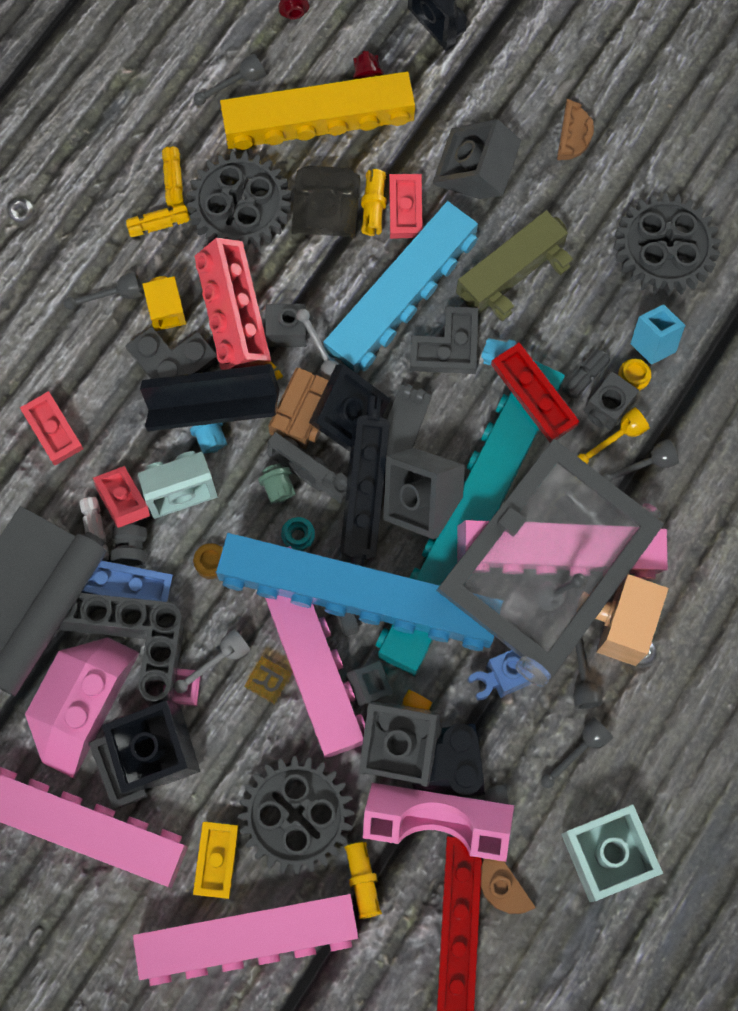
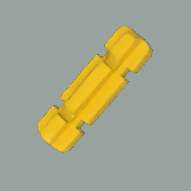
(172, 176)
(157, 220)

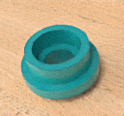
(294, 524)

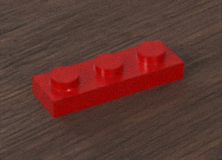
(535, 392)

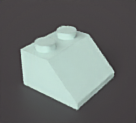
(177, 484)

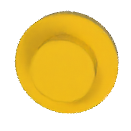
(636, 373)

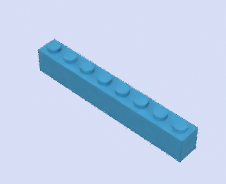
(346, 588)

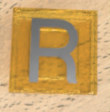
(268, 680)

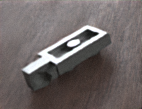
(309, 469)

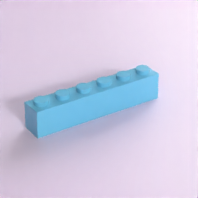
(401, 288)

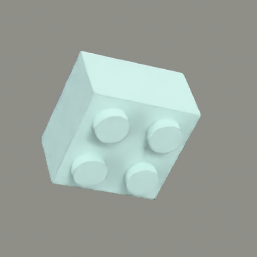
(611, 853)

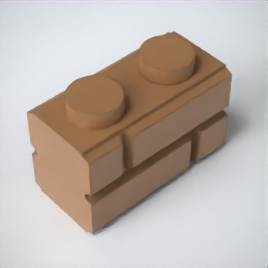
(297, 408)

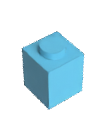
(657, 334)

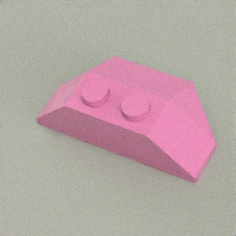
(77, 701)

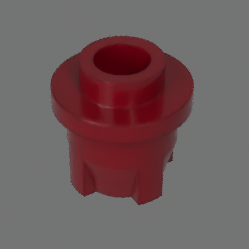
(293, 8)
(366, 66)

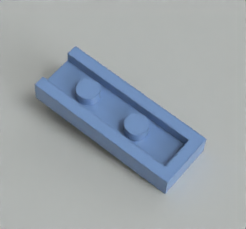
(128, 582)

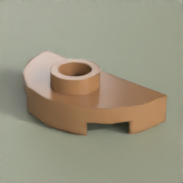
(575, 132)
(503, 889)

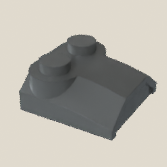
(399, 742)

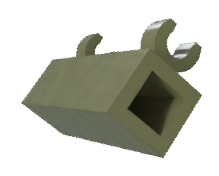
(514, 261)

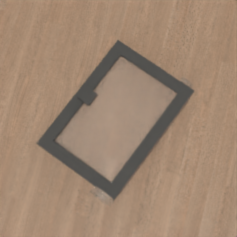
(546, 531)

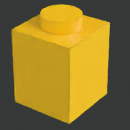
(164, 303)

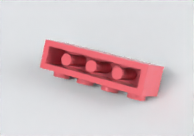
(231, 305)

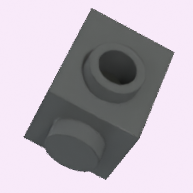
(283, 327)

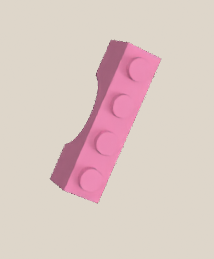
(400, 811)

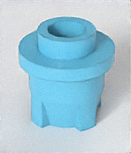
(494, 348)
(209, 437)

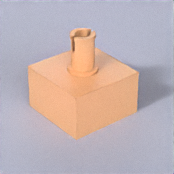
(631, 619)

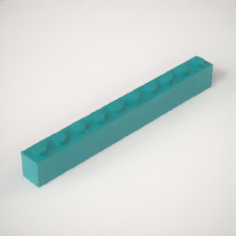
(482, 497)

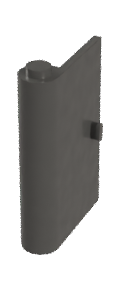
(39, 583)

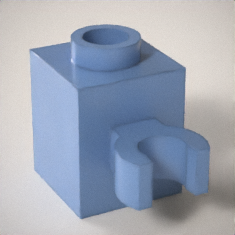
(501, 676)

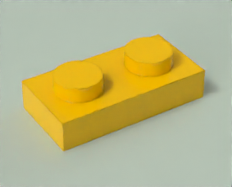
(216, 860)

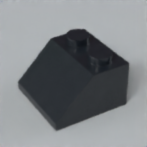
(151, 747)

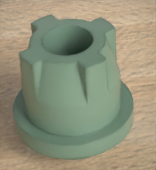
(277, 483)

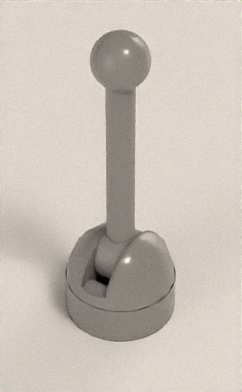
(329, 363)
(231, 647)

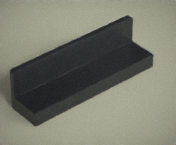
(210, 397)

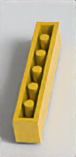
(318, 110)

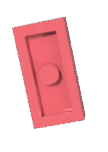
(405, 205)
(51, 428)
(121, 497)

